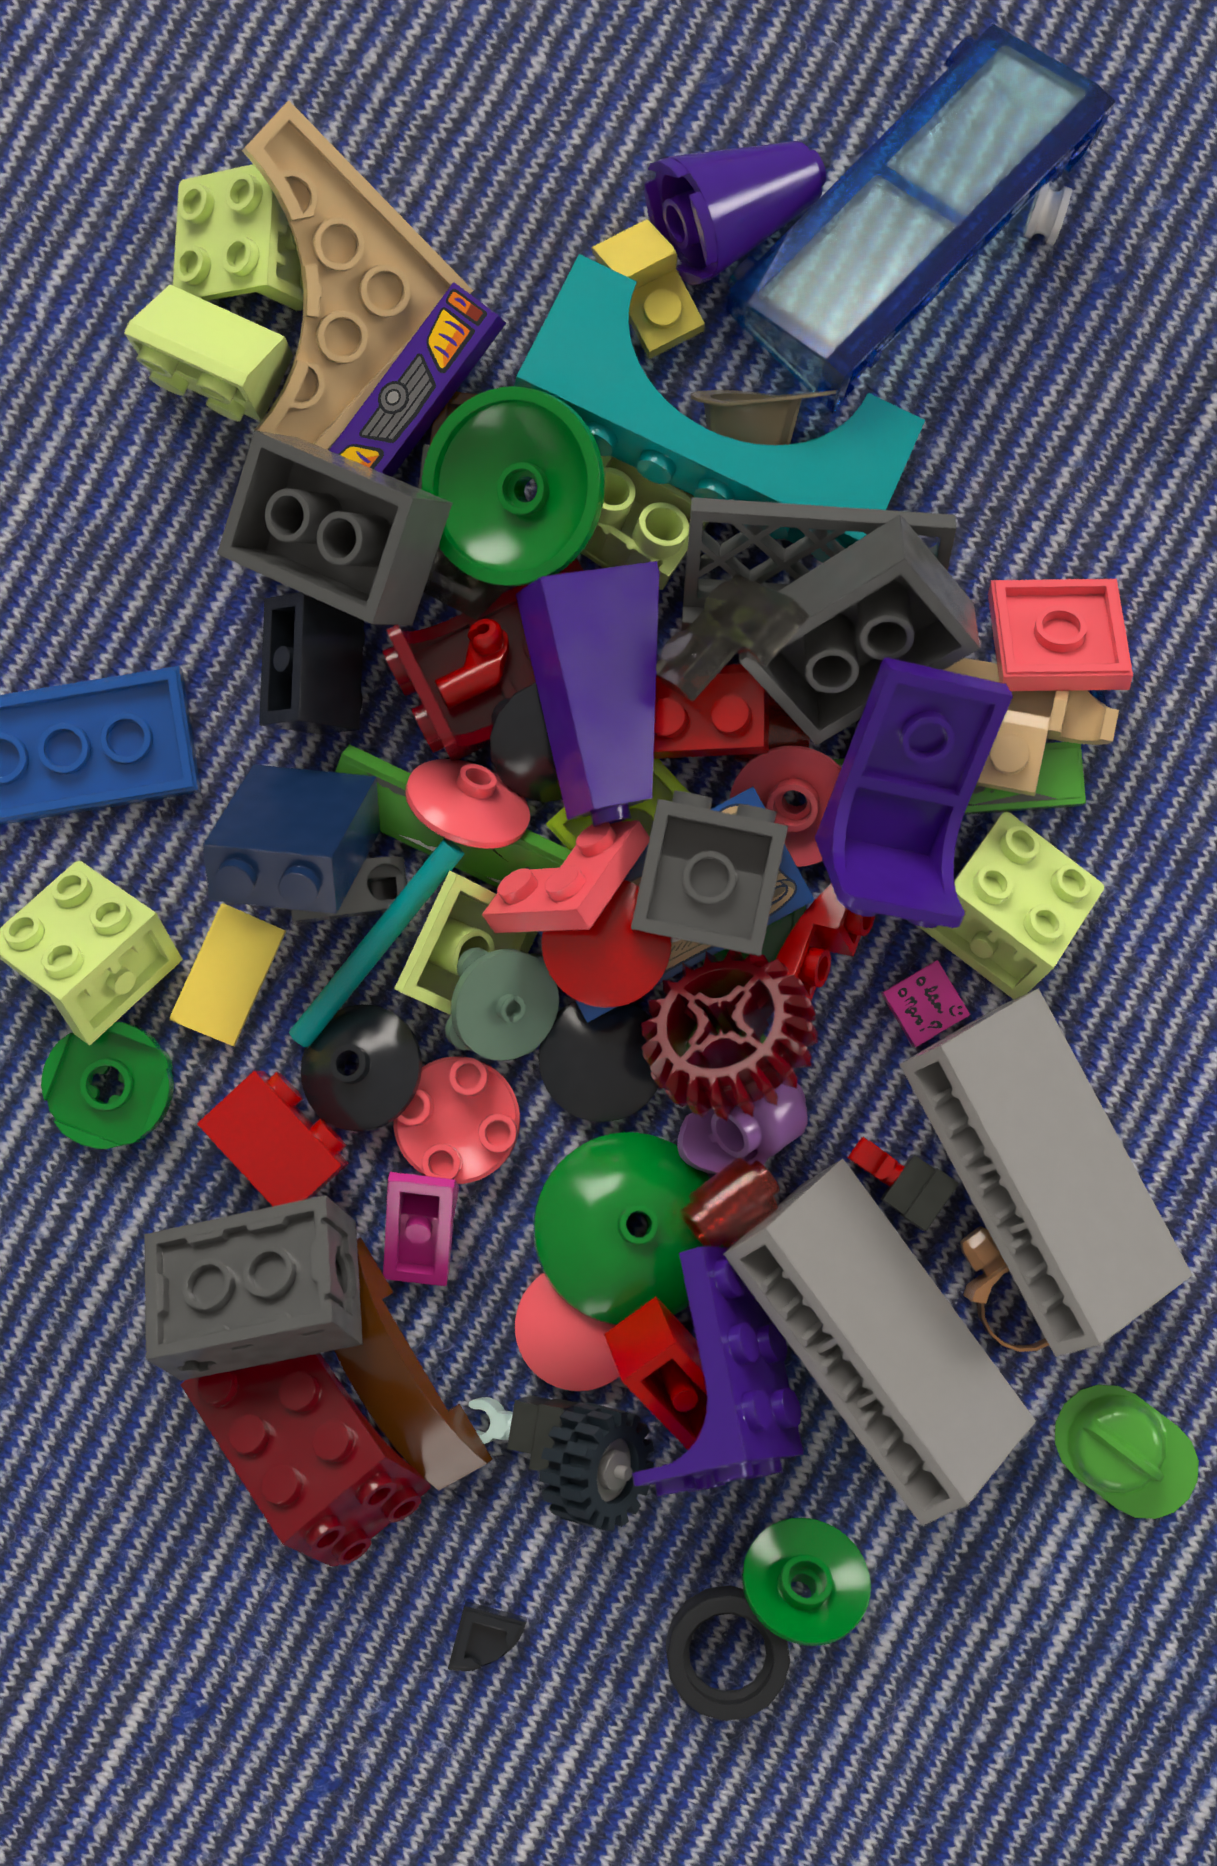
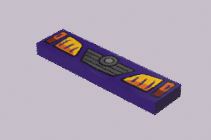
(420, 382)

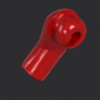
(482, 665)

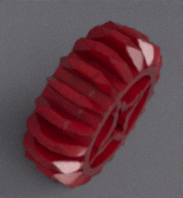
(724, 1067)

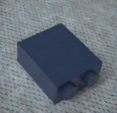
(292, 839)

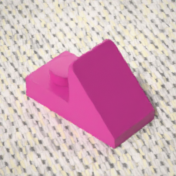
(419, 1228)

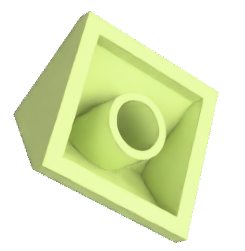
(448, 932)

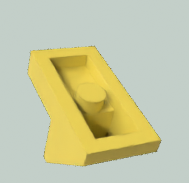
(661, 304)

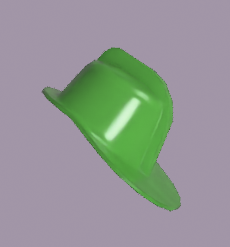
(1126, 1451)

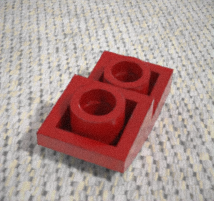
(822, 930)

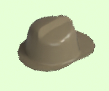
(753, 415)

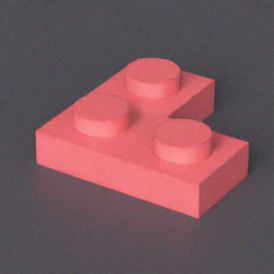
(577, 890)

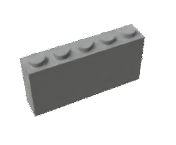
(1047, 1173)
(882, 1342)

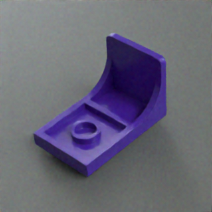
(906, 790)
(750, 1404)

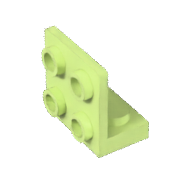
(235, 239)
(1018, 905)
(88, 949)

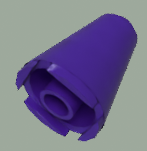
(729, 201)

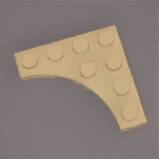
(362, 278)

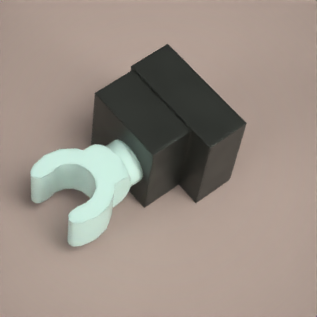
(524, 1427)

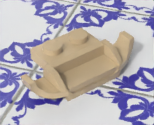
(1032, 719)

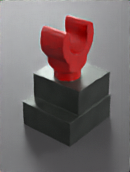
(913, 1188)

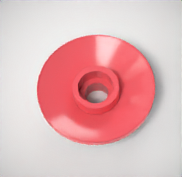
(797, 770)
(467, 804)

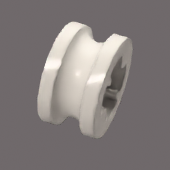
(1048, 213)

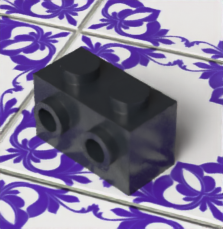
(310, 666)

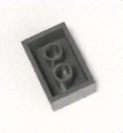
(334, 529)
(866, 605)

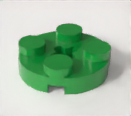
(126, 1117)

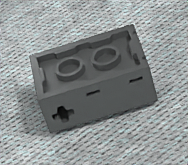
(252, 1289)

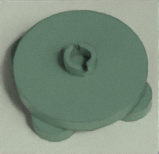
(501, 1003)

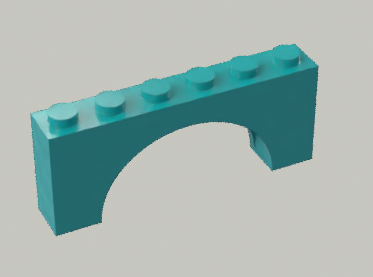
(591, 366)

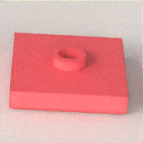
(1060, 635)

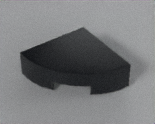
(484, 1636)

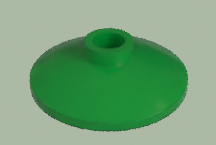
(821, 1559)

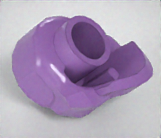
(715, 1143)

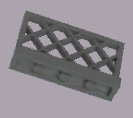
(760, 519)

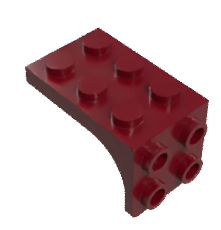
(435, 651)
(307, 1455)

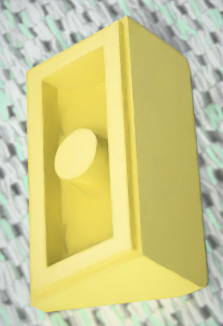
(227, 974)

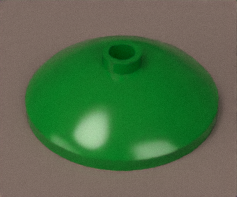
(482, 467)
(584, 1230)

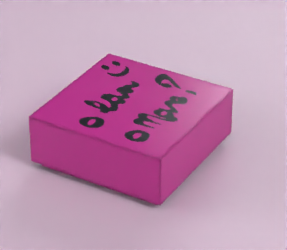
(925, 1003)

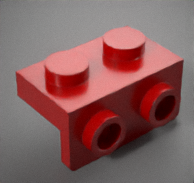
(721, 721)

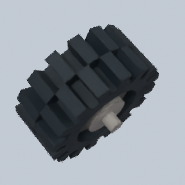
(594, 1466)

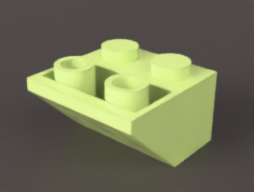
(209, 352)

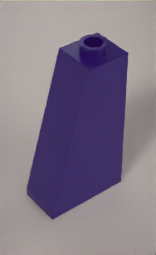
(597, 683)

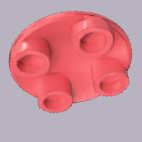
(459, 1121)
(562, 1342)

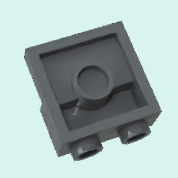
(710, 873)

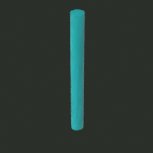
(376, 942)

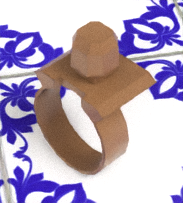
(984, 1255)

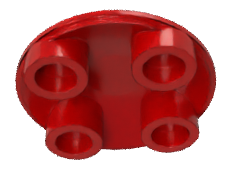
(610, 960)

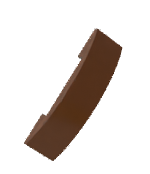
(400, 1394)

